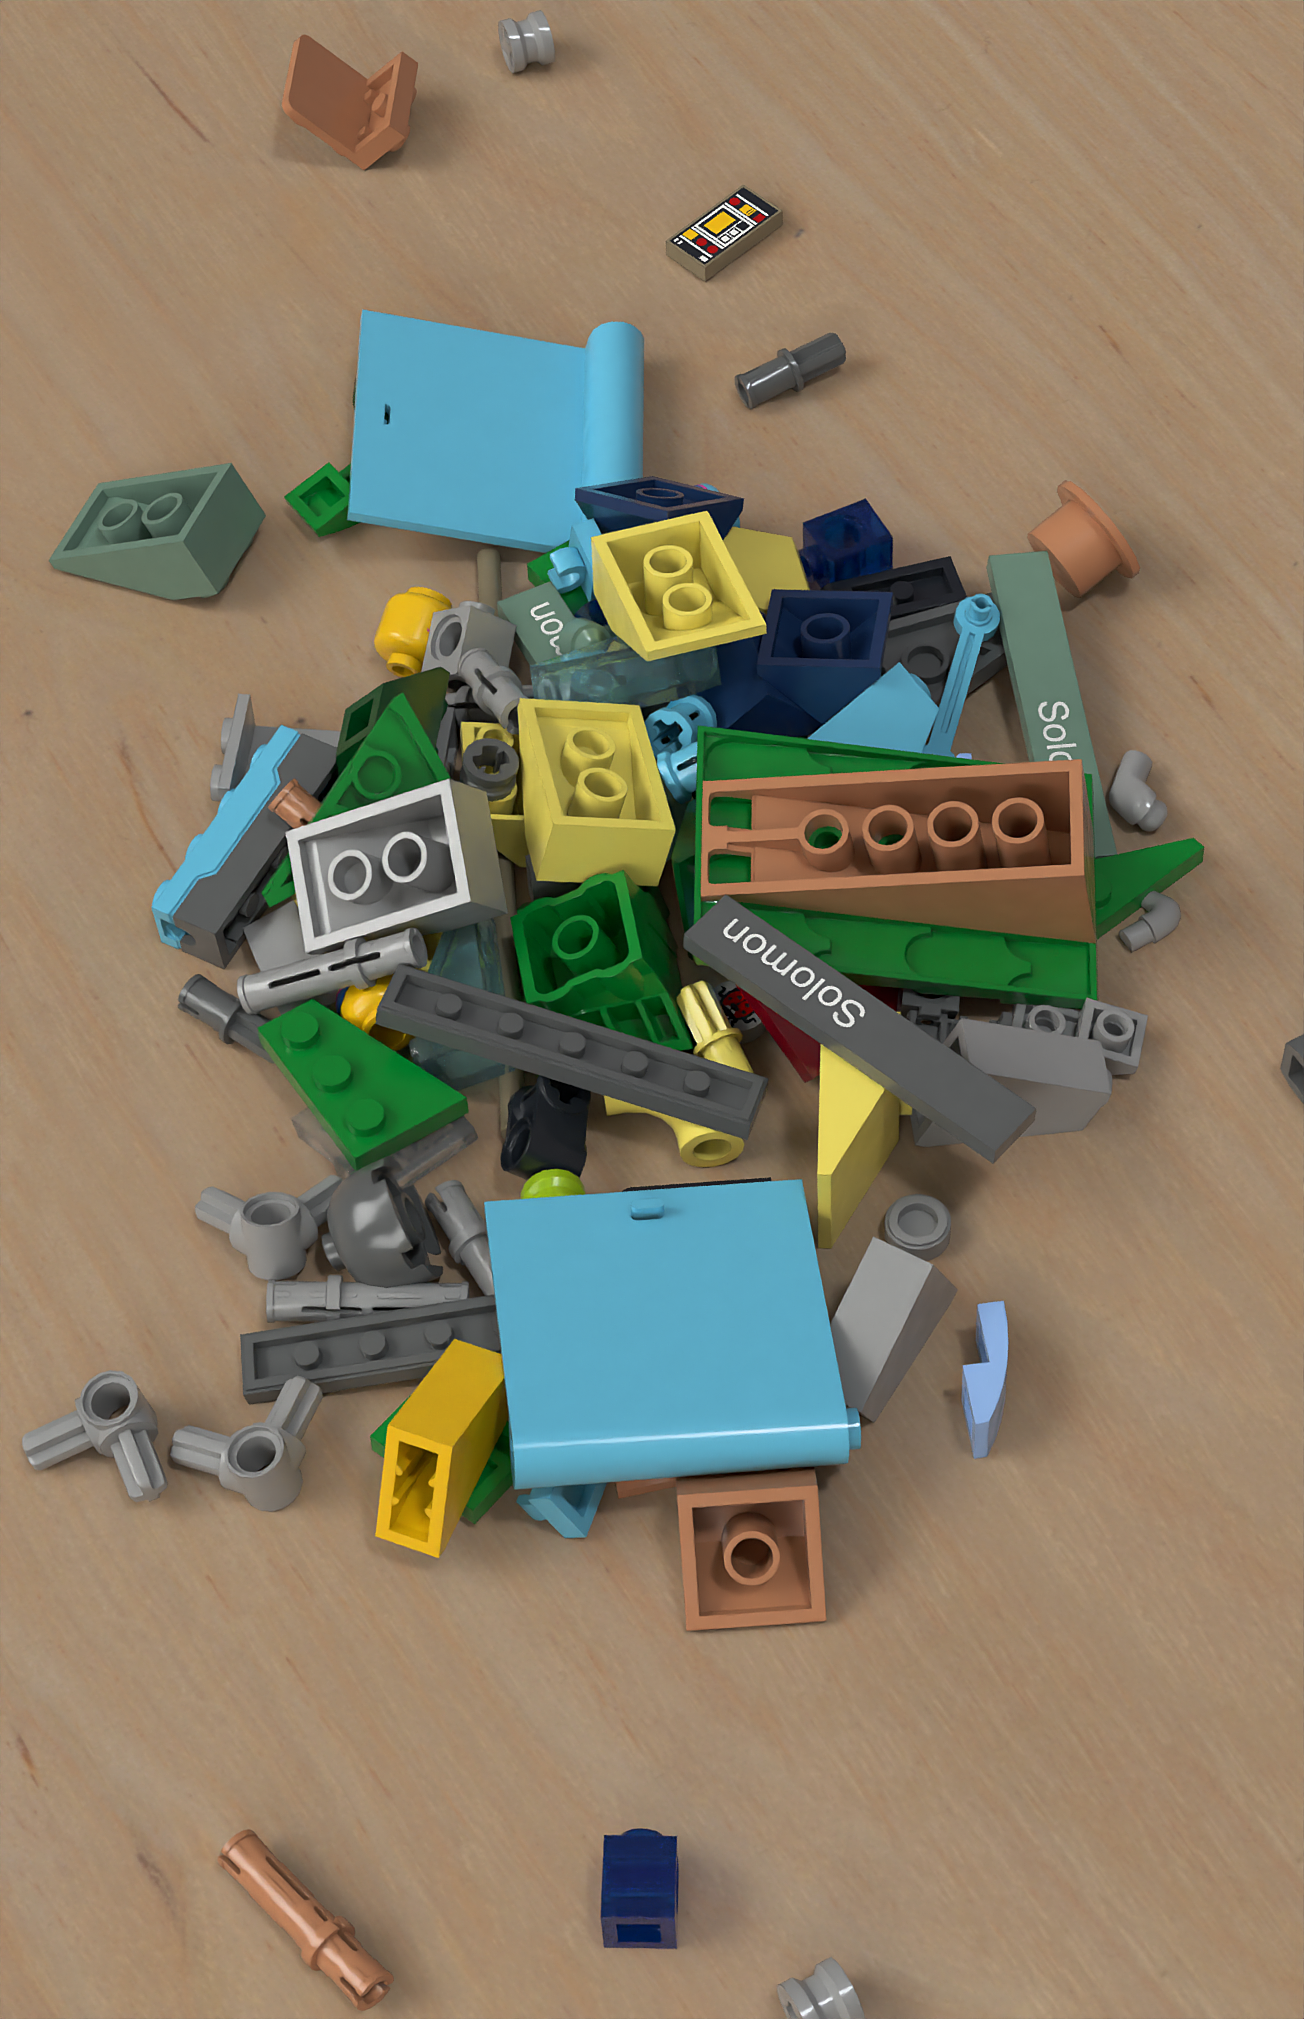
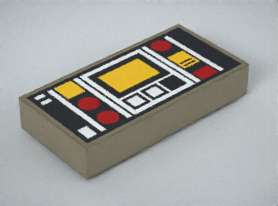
(724, 233)

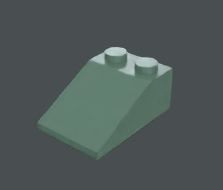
(163, 532)

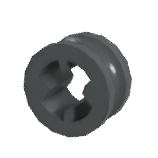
(495, 754)

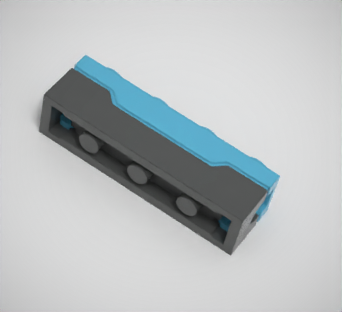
(239, 852)

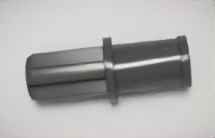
(790, 370)
(222, 1013)

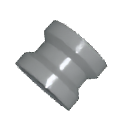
(526, 41)
(821, 1996)

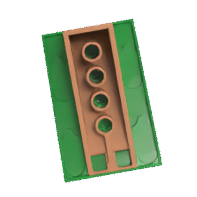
(906, 863)

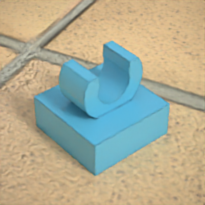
(574, 563)
(565, 1507)

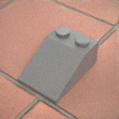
(397, 866)

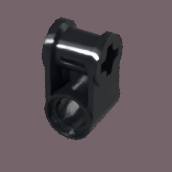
(546, 1129)

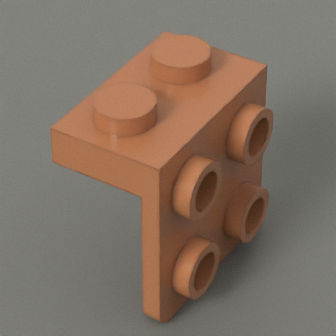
(346, 109)

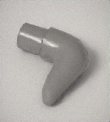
(1153, 926)

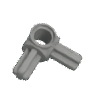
(271, 1226)
(122, 1438)
(255, 1446)

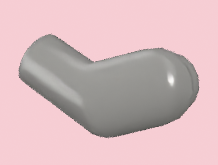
(1133, 797)

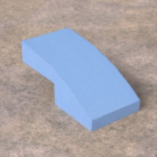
(986, 1381)

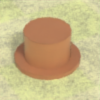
(1082, 542)

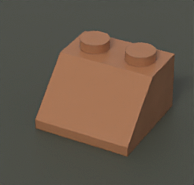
(751, 1548)

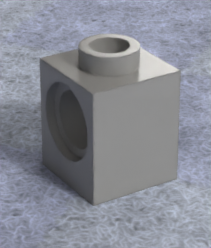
(463, 629)

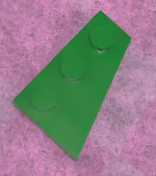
(356, 1085)

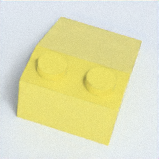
(672, 587)
(591, 792)
(853, 1140)

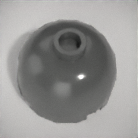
(380, 1229)

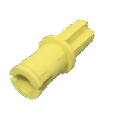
(710, 1027)

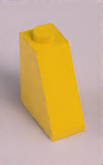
(441, 1447)

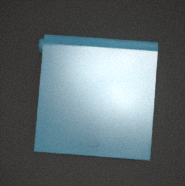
(490, 428)
(665, 1335)

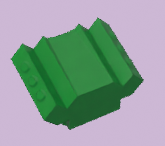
(604, 959)

